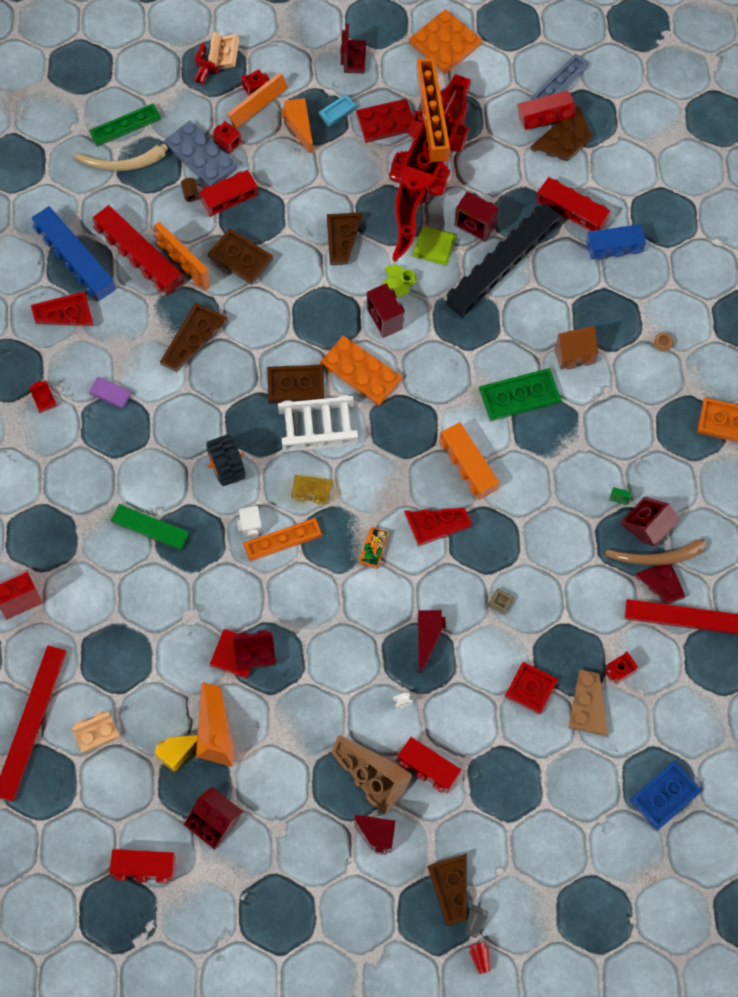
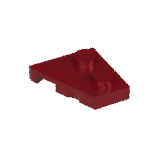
(663, 582)

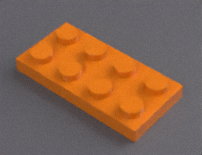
(182, 256)
(361, 370)

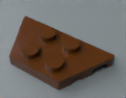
(565, 137)

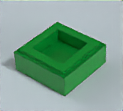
(620, 496)

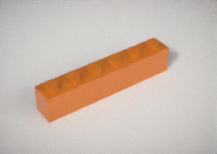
(432, 110)

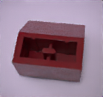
(213, 817)

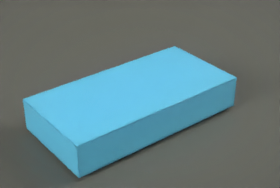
(337, 110)

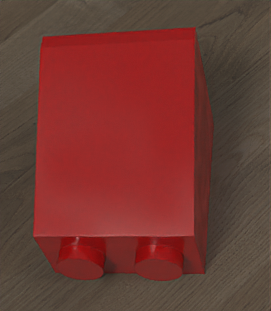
(18, 594)

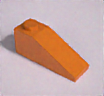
(297, 120)

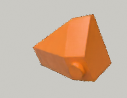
(214, 731)

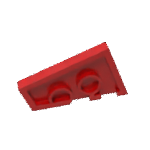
(63, 311)
(437, 524)

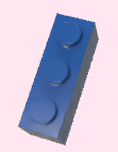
(615, 241)

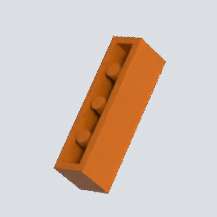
(469, 461)

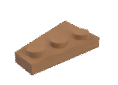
(588, 705)

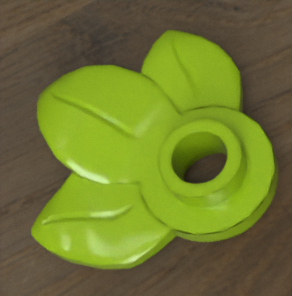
(396, 279)

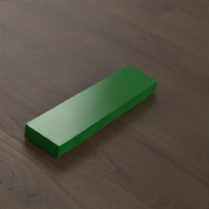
(125, 124)
(149, 527)

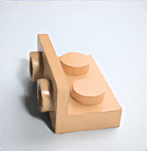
(95, 732)

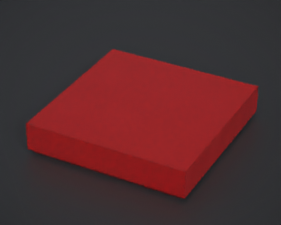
(224, 655)
(531, 688)

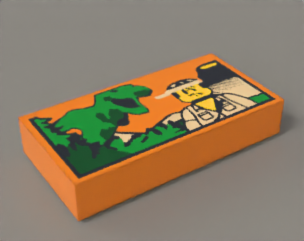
(373, 547)

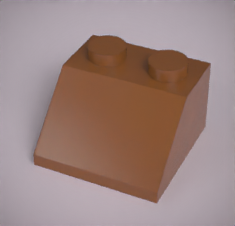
(576, 348)

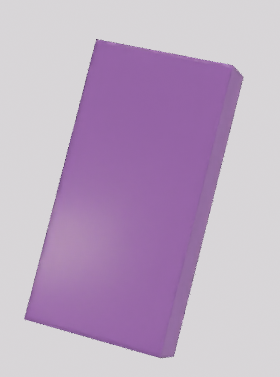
(110, 392)

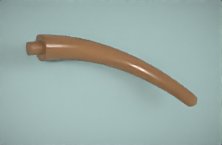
(679, 555)

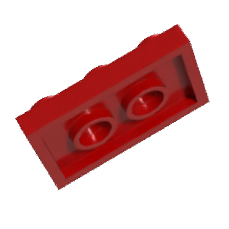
(384, 120)

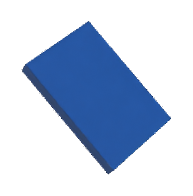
(665, 795)

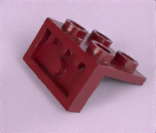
(352, 53)
(254, 650)

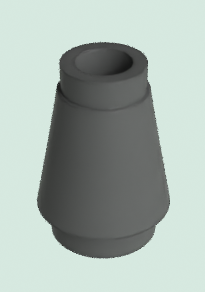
(475, 921)

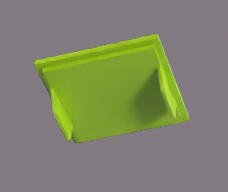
(434, 245)

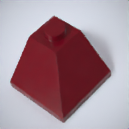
(376, 832)

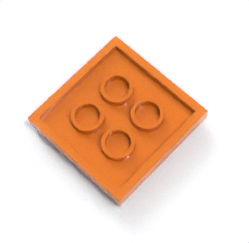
(445, 40)

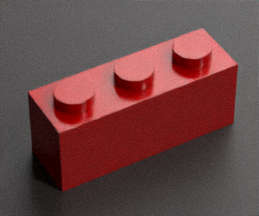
(546, 110)
(228, 192)
(428, 765)
(142, 866)

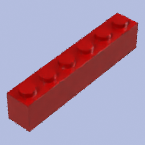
(137, 250)

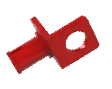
(204, 66)

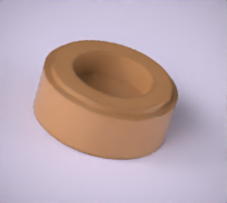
(663, 341)

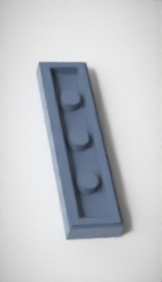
(563, 77)

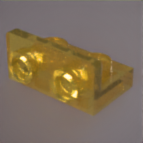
(311, 489)

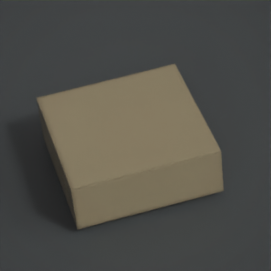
(501, 601)

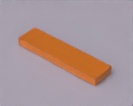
(257, 100)
(282, 539)

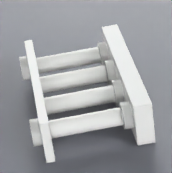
(328, 438)

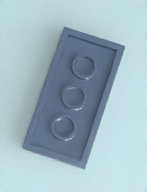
(200, 154)

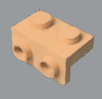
(223, 50)

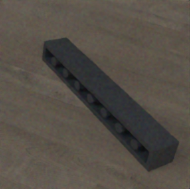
(502, 259)

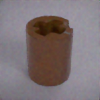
(189, 189)

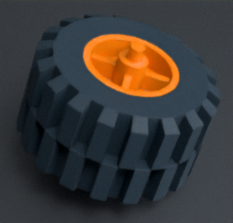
(226, 460)

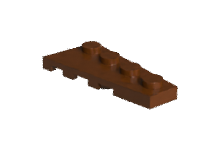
(193, 334)

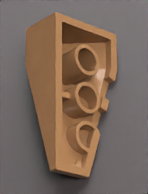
(378, 776)

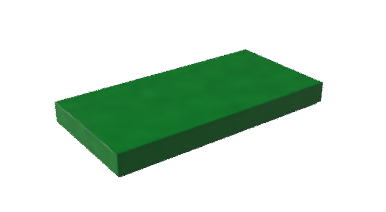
(519, 394)

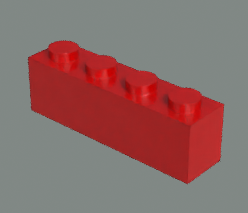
(573, 205)

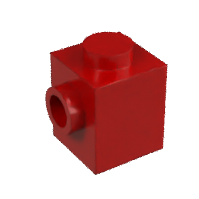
(226, 137)

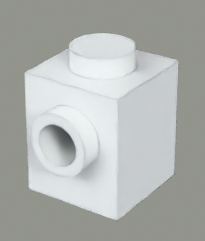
(249, 522)

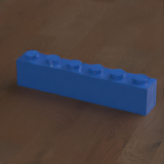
(73, 253)

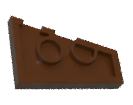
(341, 236)
(449, 884)

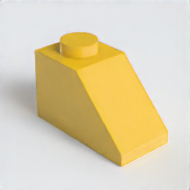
(175, 750)

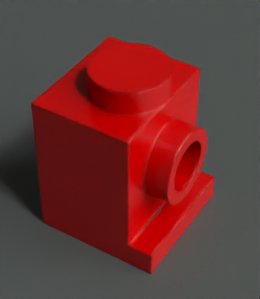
(253, 81)
(617, 675)

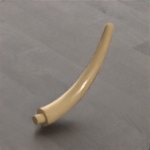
(138, 162)

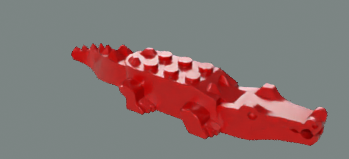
(413, 169)

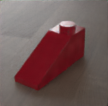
(429, 631)

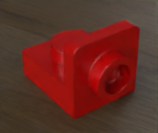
(42, 396)

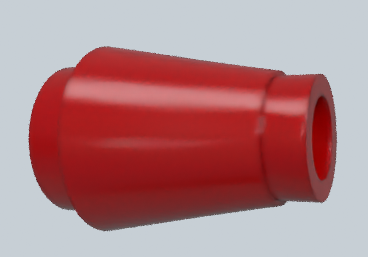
(480, 956)

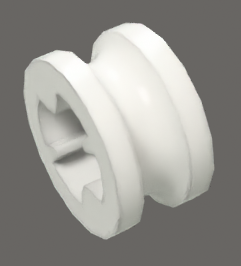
(402, 700)

